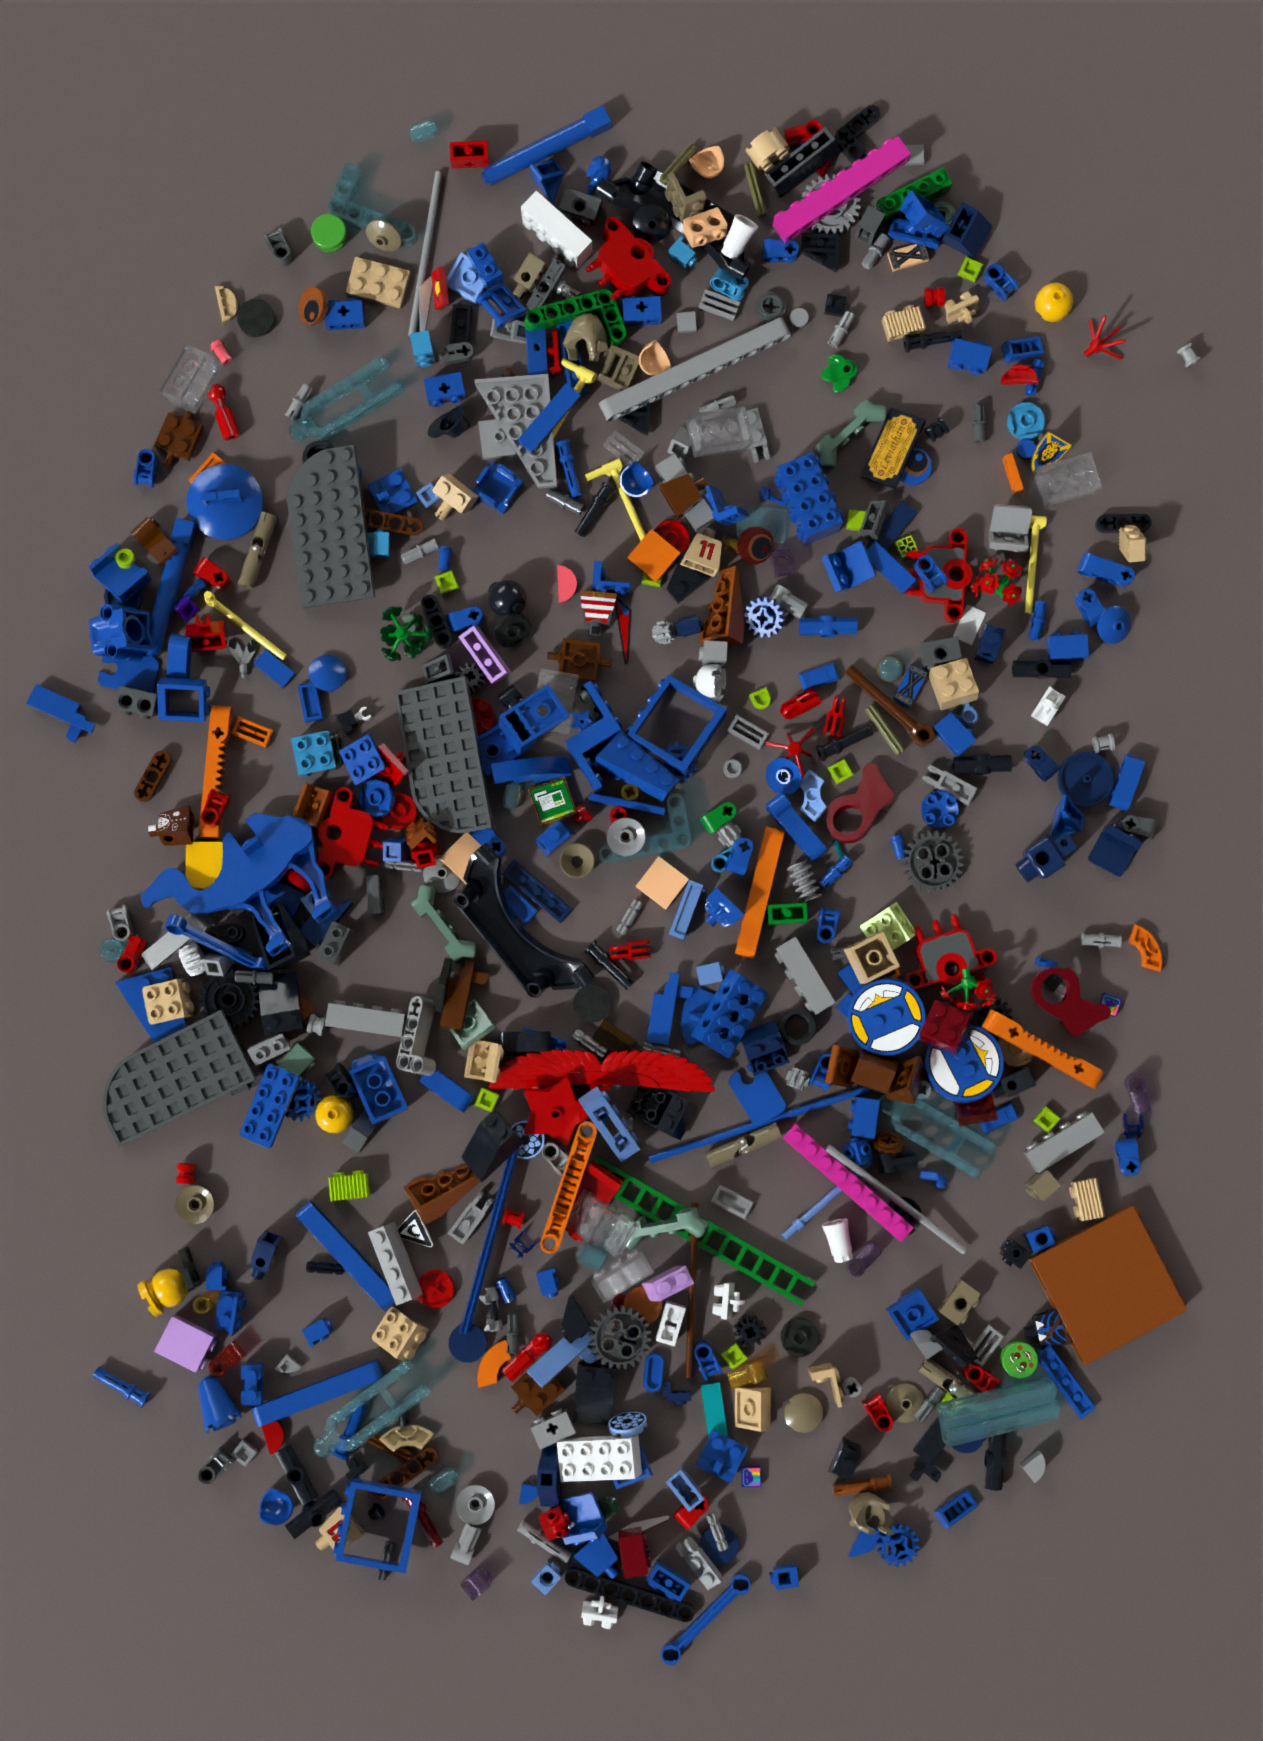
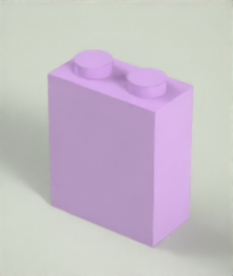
(667, 1283)
(186, 1343)

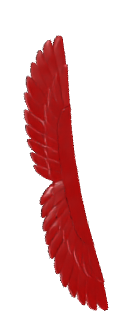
(619, 1068)

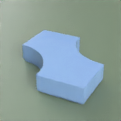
(813, 805)

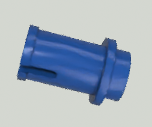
(444, 558)
(898, 846)
(505, 1289)

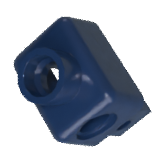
(1053, 855)

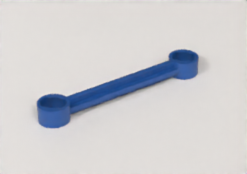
(178, 926)
(708, 1615)

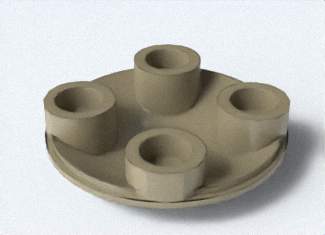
(803, 1412)

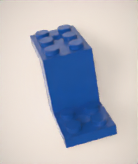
(521, 727)
(594, 737)

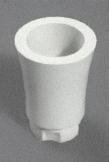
(738, 236)
(839, 1239)

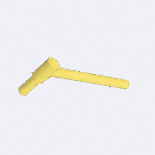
(584, 376)
(613, 469)
(1036, 524)
(212, 602)

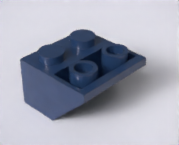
(967, 231)
(764, 1048)

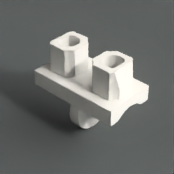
(1048, 706)
(730, 1301)
(599, 1611)

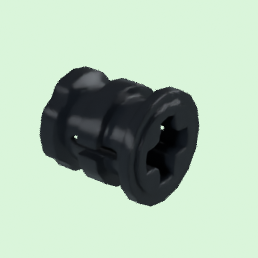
(936, 429)

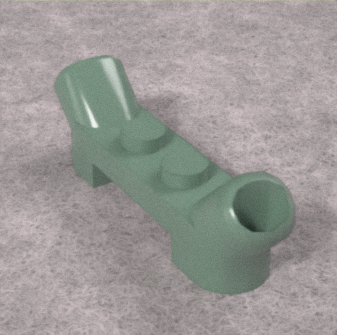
(864, 412)
(424, 905)
(686, 1219)

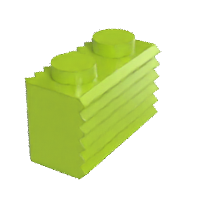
(349, 1186)

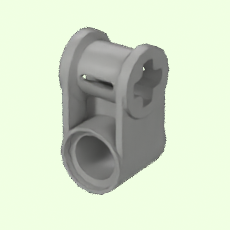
(119, 919)
(557, 1159)

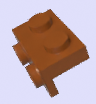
(312, 804)
(418, 831)

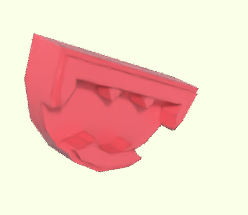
(566, 584)

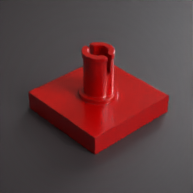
(395, 770)

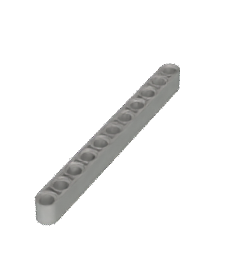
(694, 369)

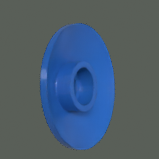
(1108, 622)
(778, 781)

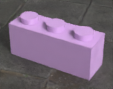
(484, 654)

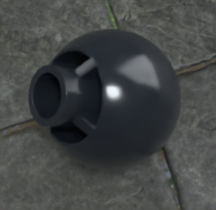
(506, 597)

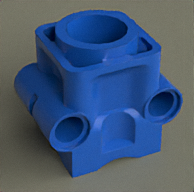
(120, 633)

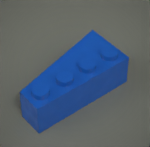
(636, 767)

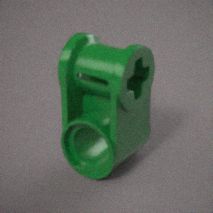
(715, 819)

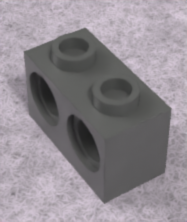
(138, 697)

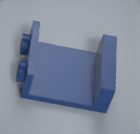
(118, 581)

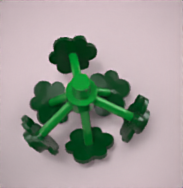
(393, 635)

